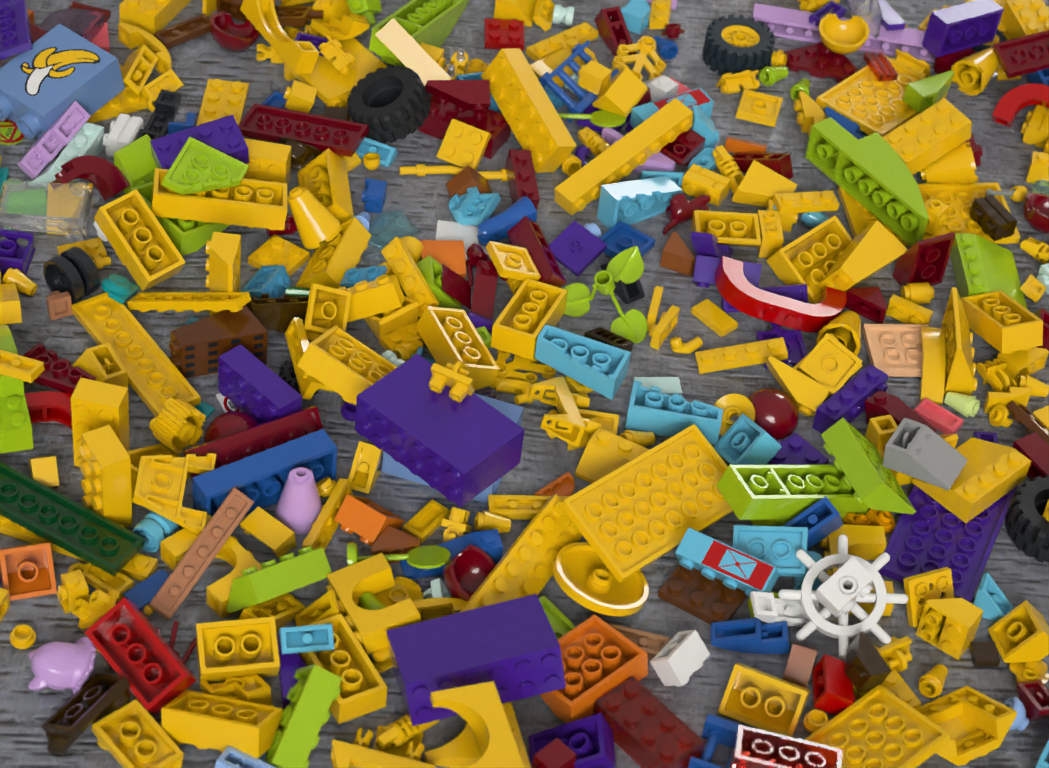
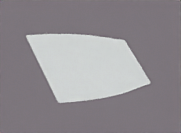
(455, 231)

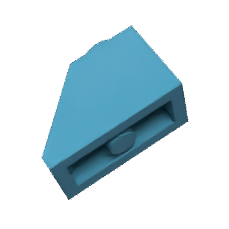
(704, 126)

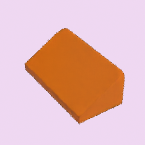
(740, 145)

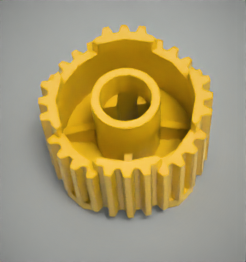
(178, 425)

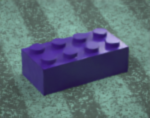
(962, 27)
(219, 134)
(255, 386)

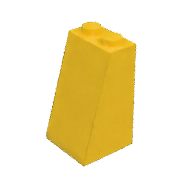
(863, 258)

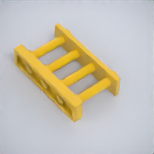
(297, 342)

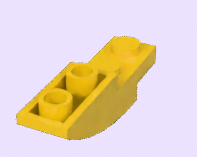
(807, 112)

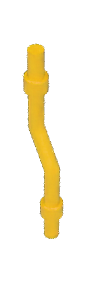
(420, 170)

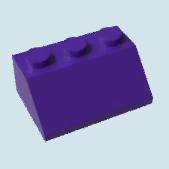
(706, 266)

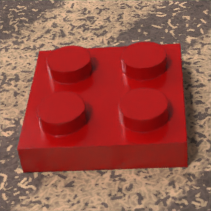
(503, 34)

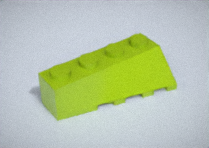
(278, 578)
(303, 717)

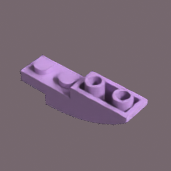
(656, 162)

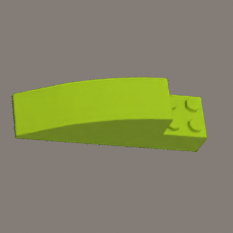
(424, 21)
(871, 175)
(14, 414)
(781, 492)

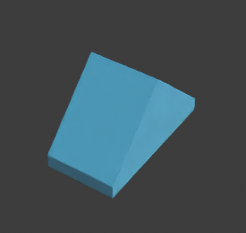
(992, 600)

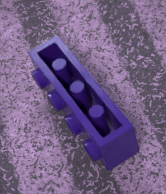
(850, 399)

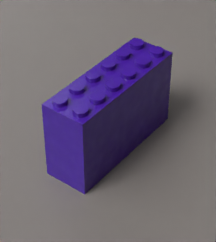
(442, 441)
(486, 644)

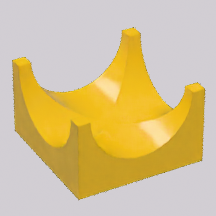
(487, 736)

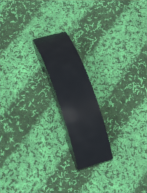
(165, 112)

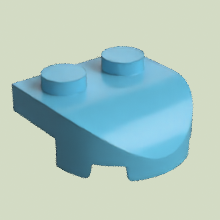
(473, 207)

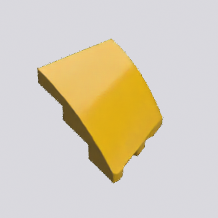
(342, 28)
(246, 688)

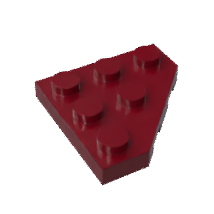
(820, 62)

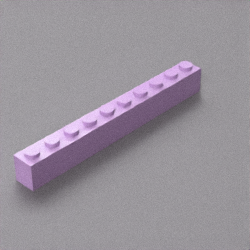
(795, 25)

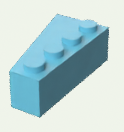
(635, 200)
(583, 359)
(669, 414)

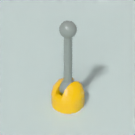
(1016, 193)

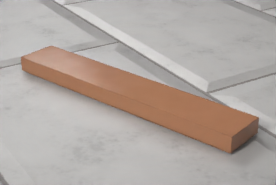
(200, 554)

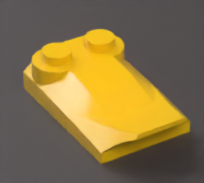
(553, 60)
(137, 739)

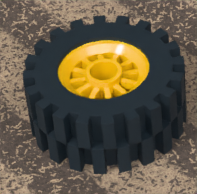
(737, 45)

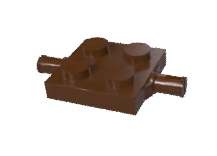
(296, 15)

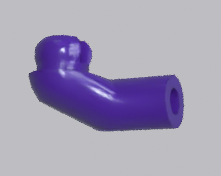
(581, 152)

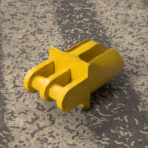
(996, 375)

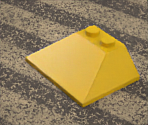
(974, 723)

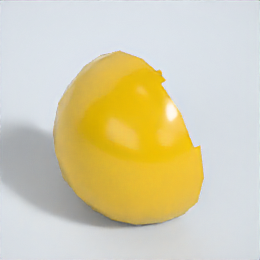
(841, 35)

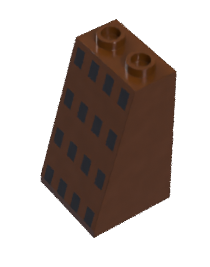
(198, 345)

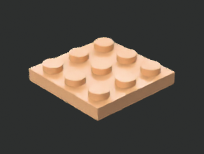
(894, 348)

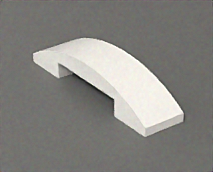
(778, 610)

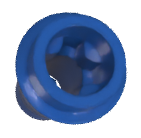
(667, 48)

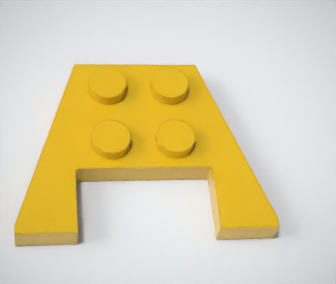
(162, 485)

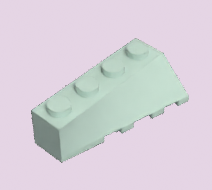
(85, 142)

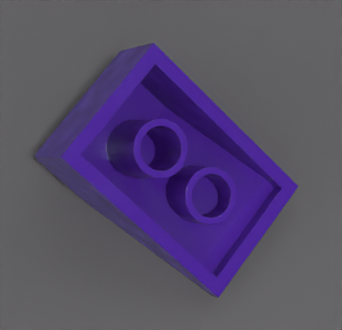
(588, 738)

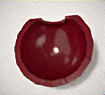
(232, 35)
(1037, 211)
(775, 412)
(227, 424)
(467, 572)

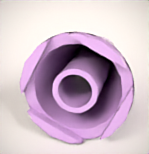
(299, 501)

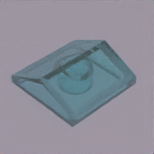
(388, 226)

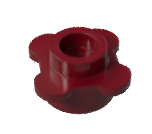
(673, 30)

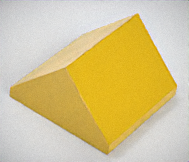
(621, 93)
(394, 319)

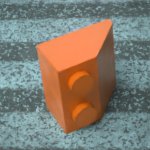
(365, 518)
(27, 570)

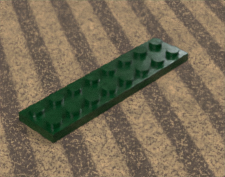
(66, 522)

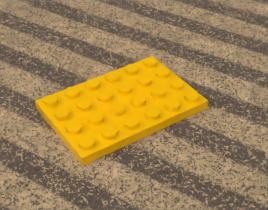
(873, 103)

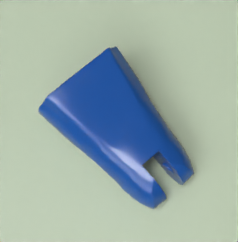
(496, 227)

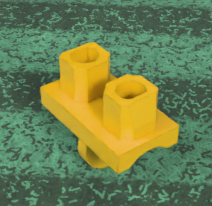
(454, 377)
(456, 524)
(93, 610)
(896, 653)

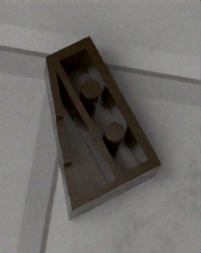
(278, 313)

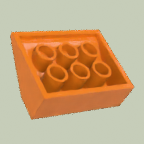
(593, 664)

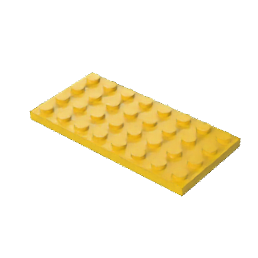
(956, 195)
(651, 503)

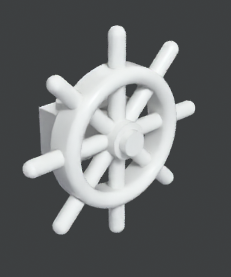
(840, 593)

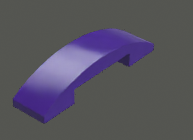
(706, 245)

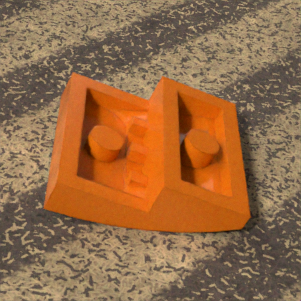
(446, 252)

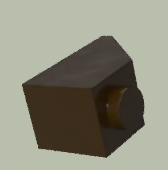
(864, 664)

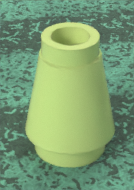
(962, 403)

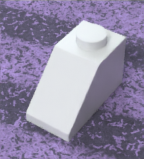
(661, 87)

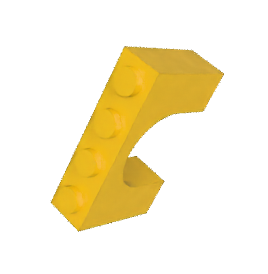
(863, 542)
(217, 594)
(370, 625)

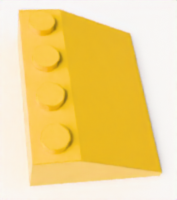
(811, 256)
(959, 353)
(343, 364)
(986, 477)

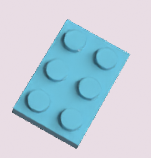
(774, 545)

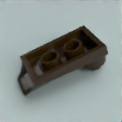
(84, 708)

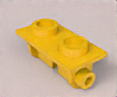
(333, 49)
(918, 66)
(730, 83)

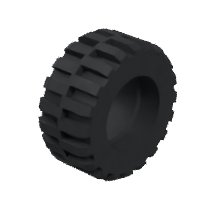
(390, 103)
(1025, 520)

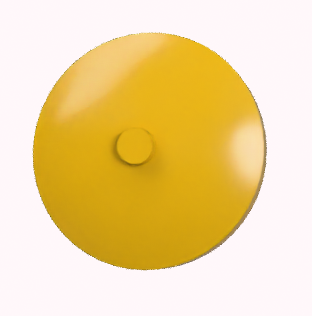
(592, 584)

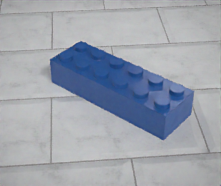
(265, 473)

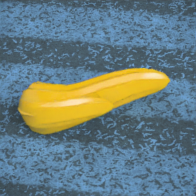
(514, 386)

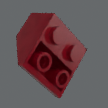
(684, 147)

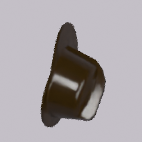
(300, 153)

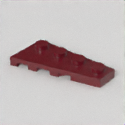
(57, 372)

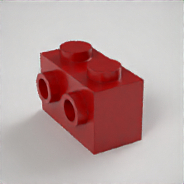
(831, 686)

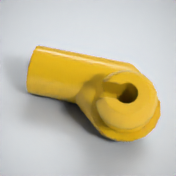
(685, 348)

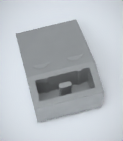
(923, 455)

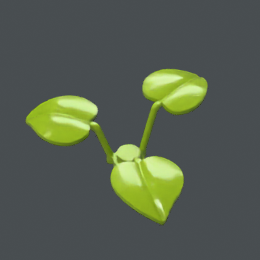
(625, 267)

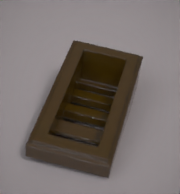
(609, 338)

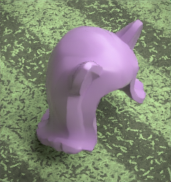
(62, 665)

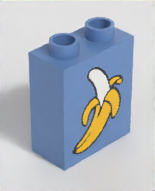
(54, 75)

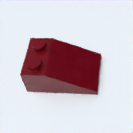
(925, 261)

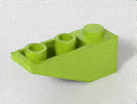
(927, 91)

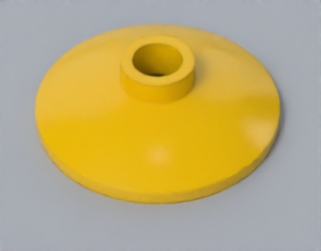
(734, 405)

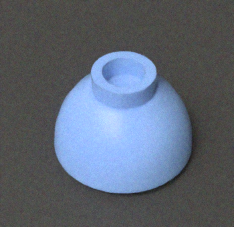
(1021, 720)

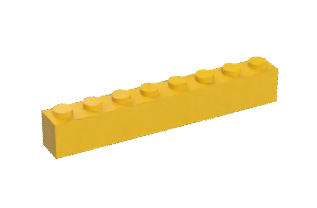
(623, 156)

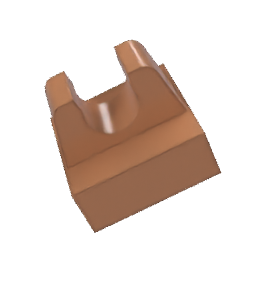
(58, 305)

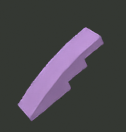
(53, 140)

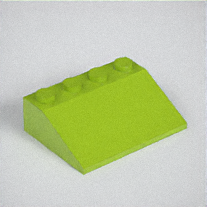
(185, 234)
(984, 267)
(865, 469)

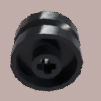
(73, 273)

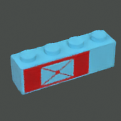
(689, 98)
(725, 563)

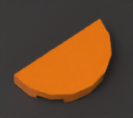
(561, 486)

